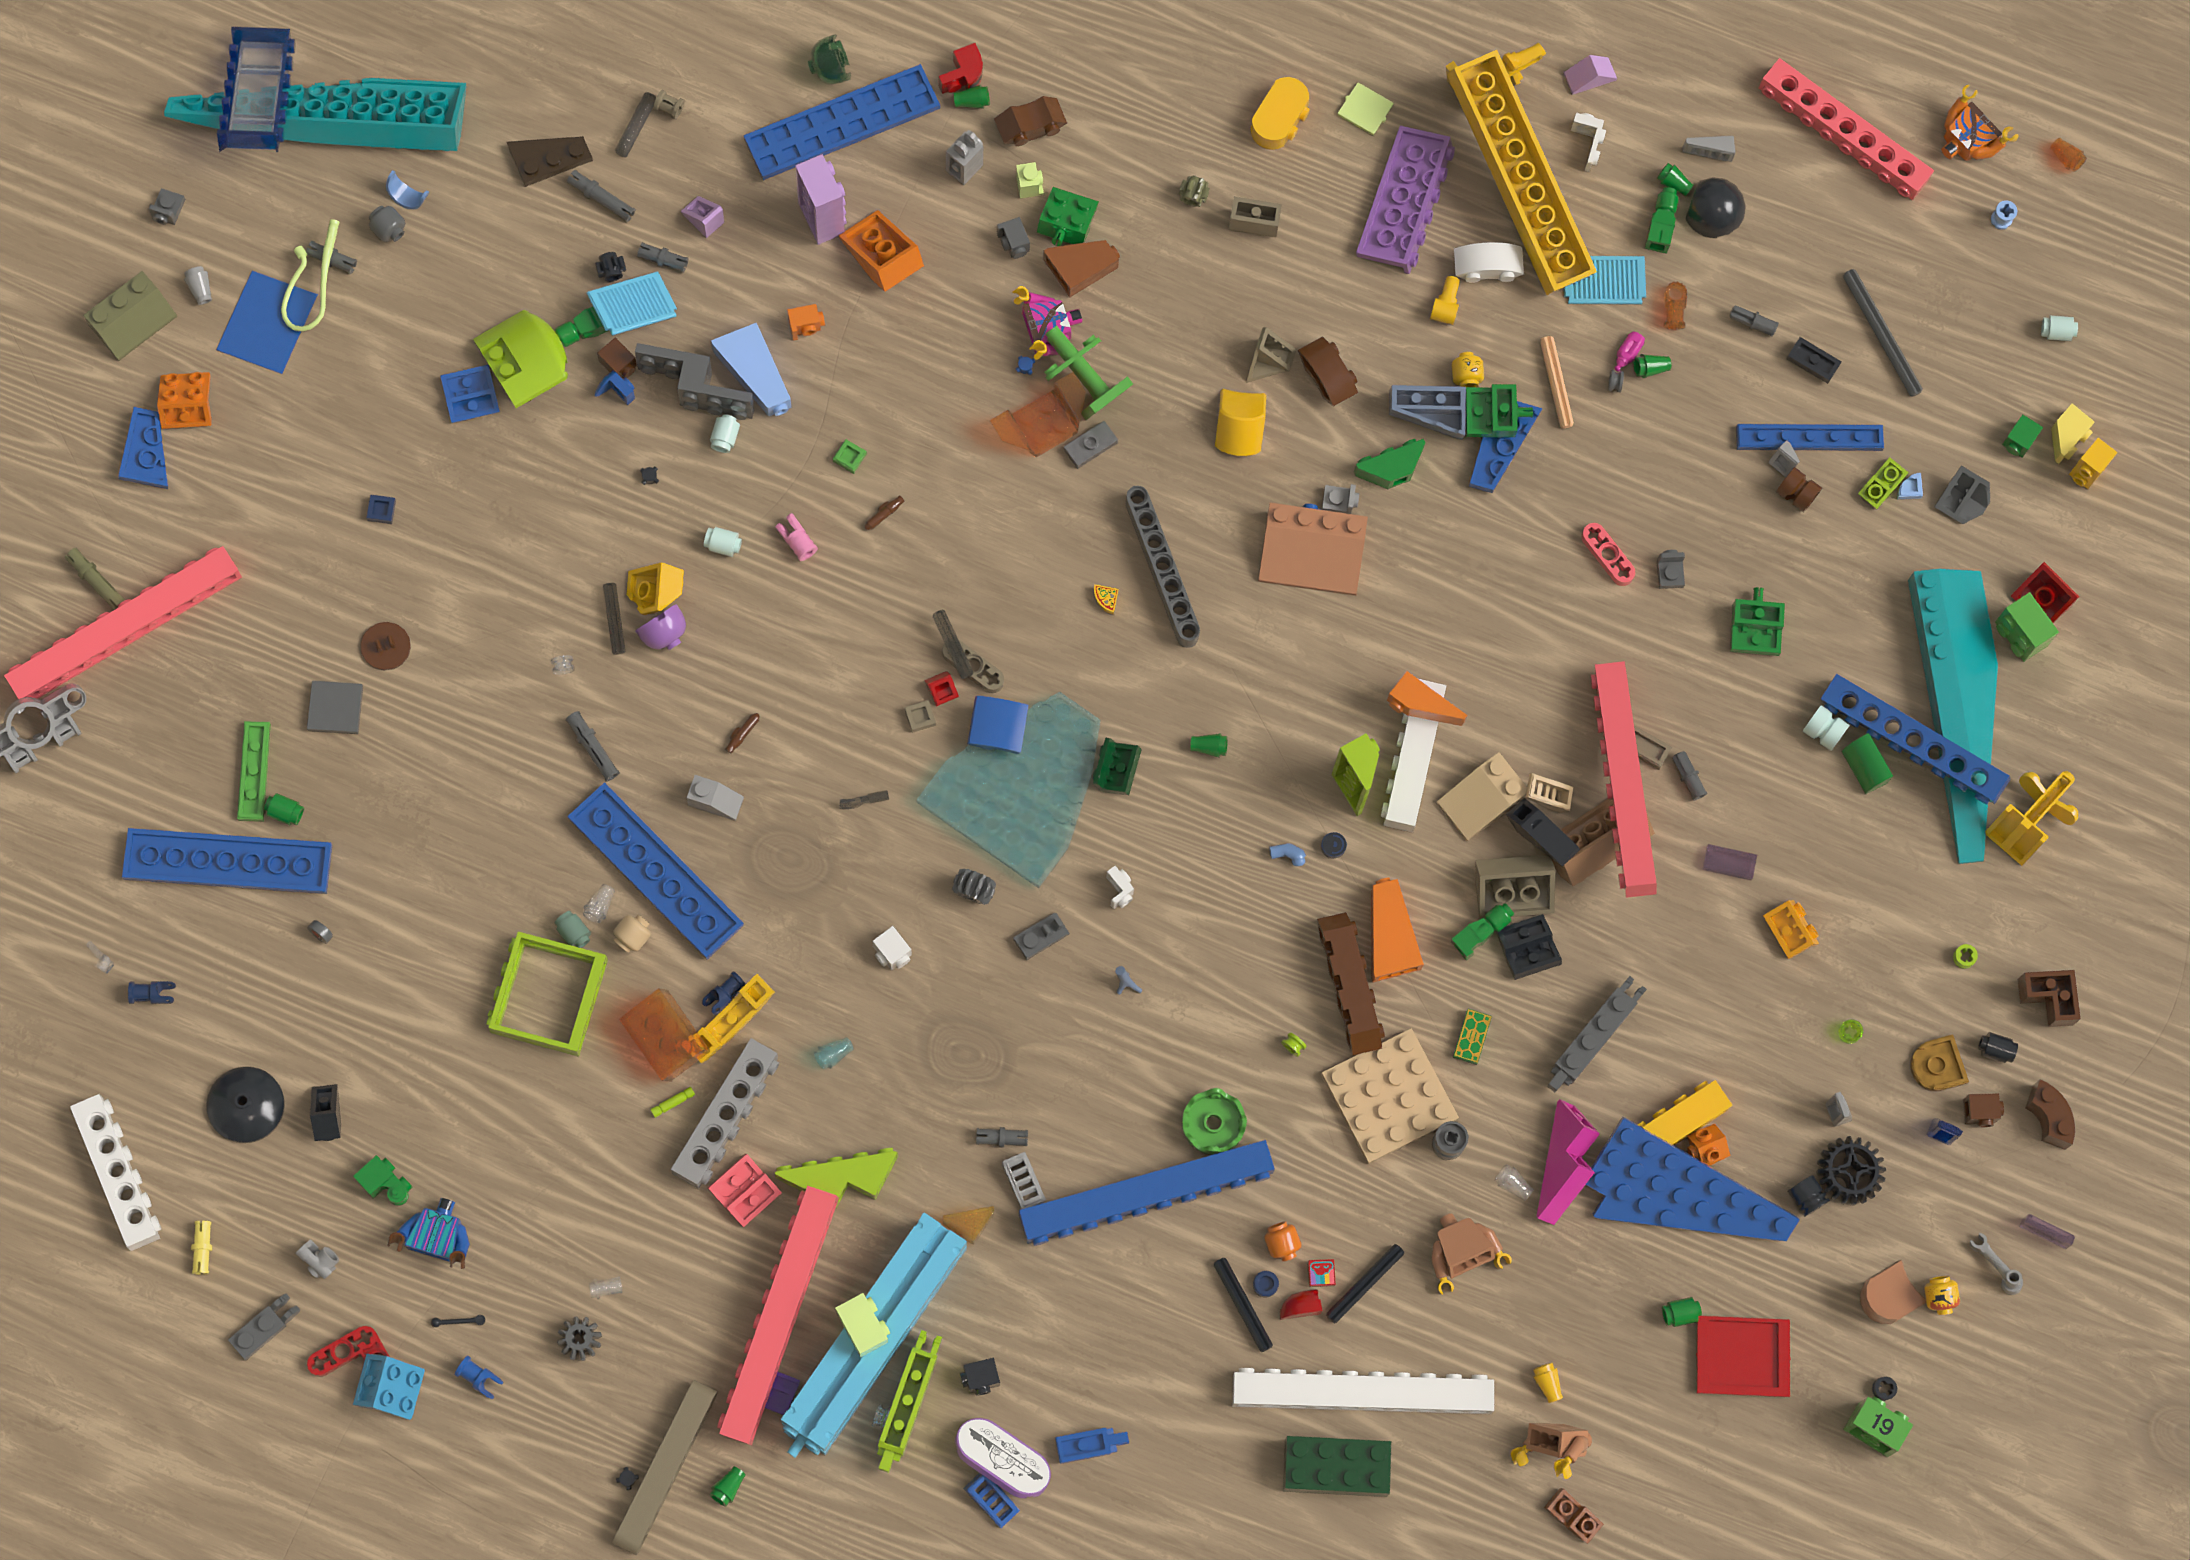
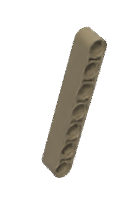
(665, 1467)

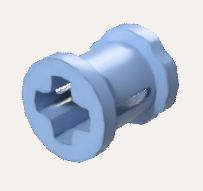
(2004, 214)

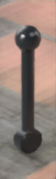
(479, 1320)

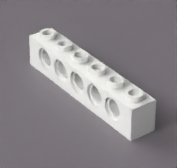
(86, 1114)

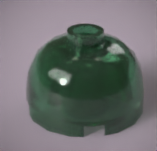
(829, 61)

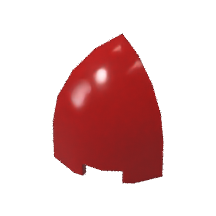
(1301, 1305)

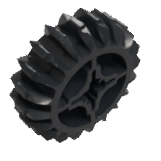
(1861, 1170)

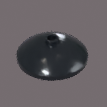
(255, 1118)

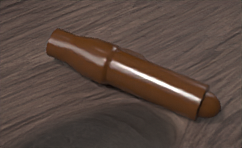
(883, 512)
(740, 733)

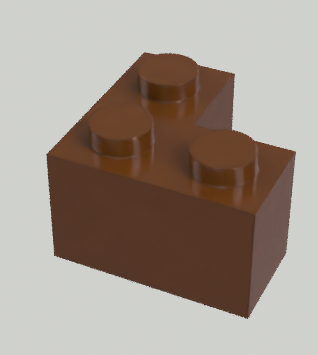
(2058, 992)

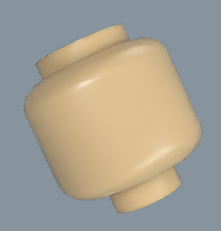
(632, 933)

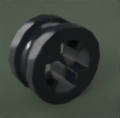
(1882, 1396)

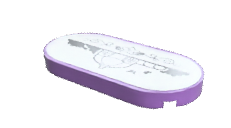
(1002, 1458)

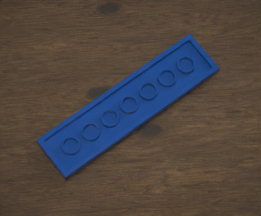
(227, 861)
(655, 871)

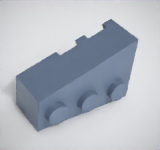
(1430, 407)

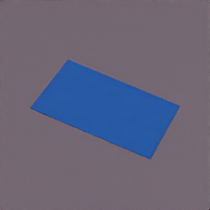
(257, 325)

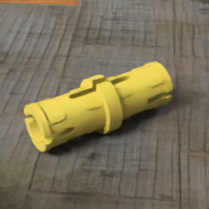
(201, 1247)

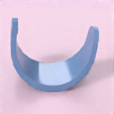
(403, 194)

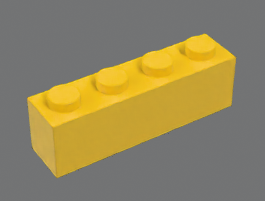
(1689, 1113)

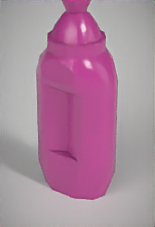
(1629, 349)

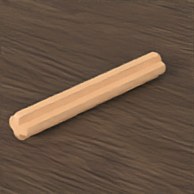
(1556, 382)

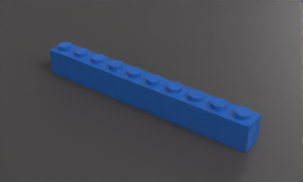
(1146, 1192)

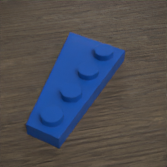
(1497, 453)

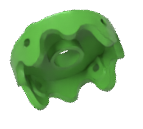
(1214, 1104)

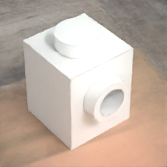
(892, 949)

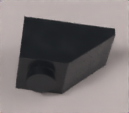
(325, 1113)

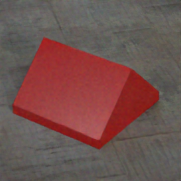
(2049, 591)

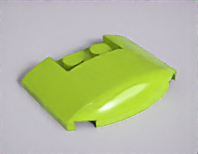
(524, 356)

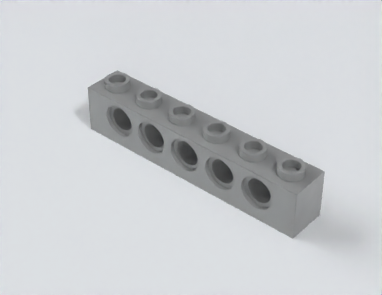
(753, 1055)

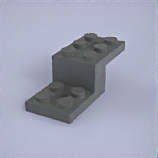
(694, 381)

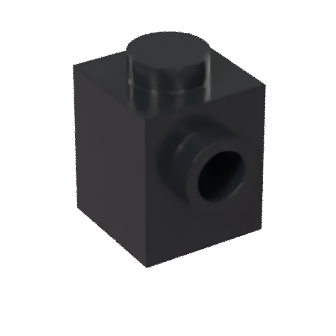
(980, 1376)

